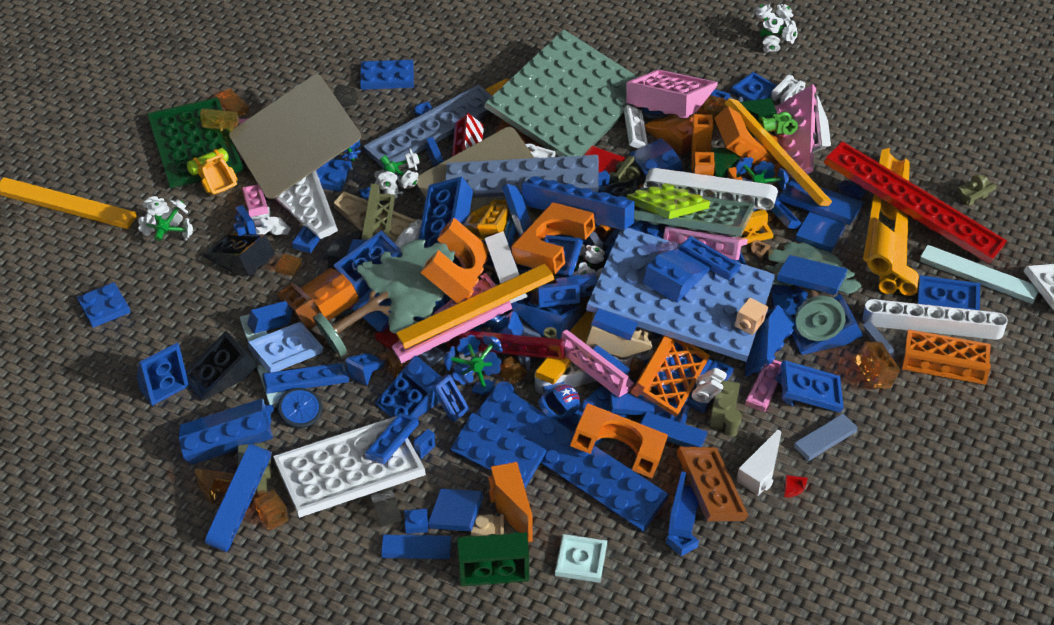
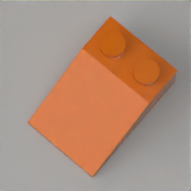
(674, 131)
(331, 293)
(510, 497)

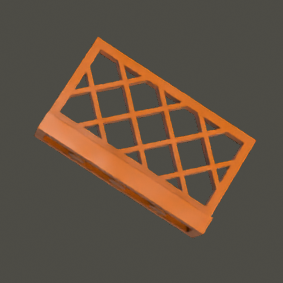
(654, 365)
(971, 369)

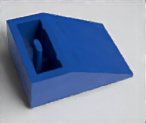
(769, 339)
(411, 391)

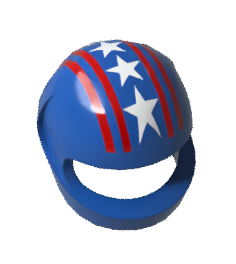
(562, 399)

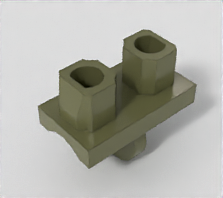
(625, 171)
(977, 188)

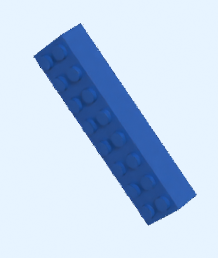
(442, 204)

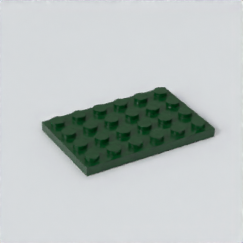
(182, 138)

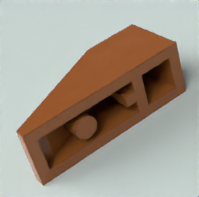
(300, 303)

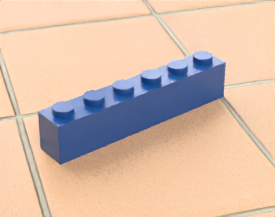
(607, 209)

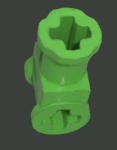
(779, 123)

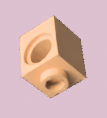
(751, 316)

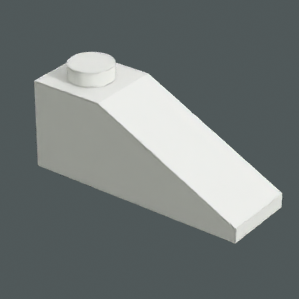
(759, 468)

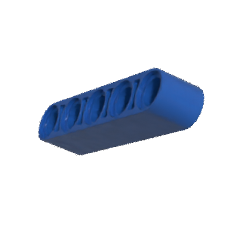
(238, 497)

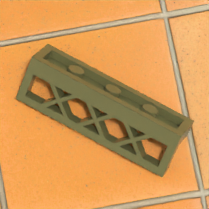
(373, 211)

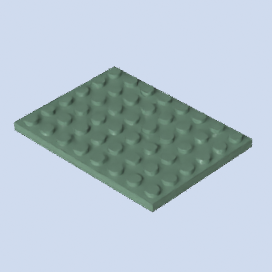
(564, 96)

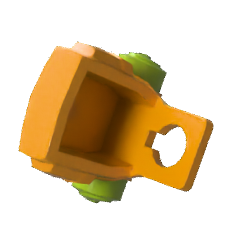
(214, 171)

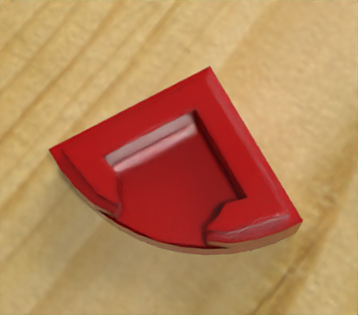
(794, 485)

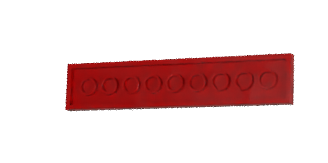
(915, 202)

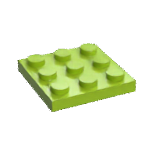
(668, 201)

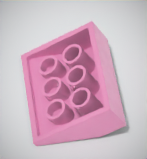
(669, 92)

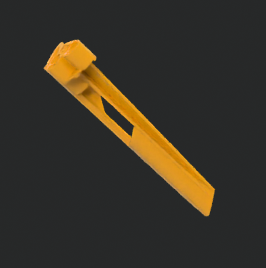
(886, 249)

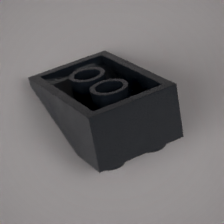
(241, 253)
(220, 367)

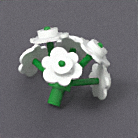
(163, 218)

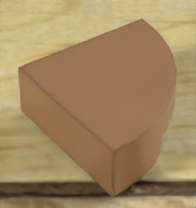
(759, 249)

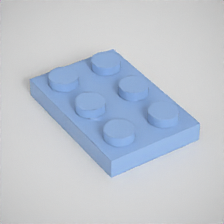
(285, 347)

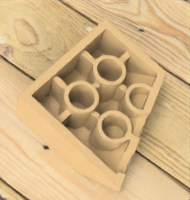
(617, 345)

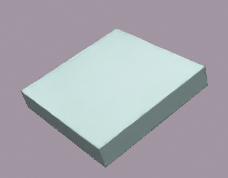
(581, 558)

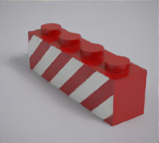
(467, 133)

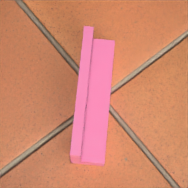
(722, 243)
(596, 365)

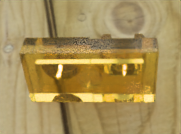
(219, 119)

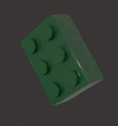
(493, 559)

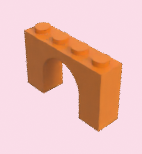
(740, 140)
(701, 156)
(555, 220)
(471, 253)
(599, 424)

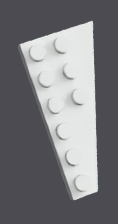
(309, 205)

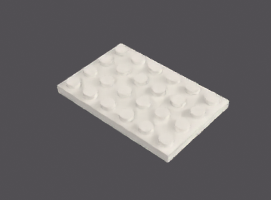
(339, 472)

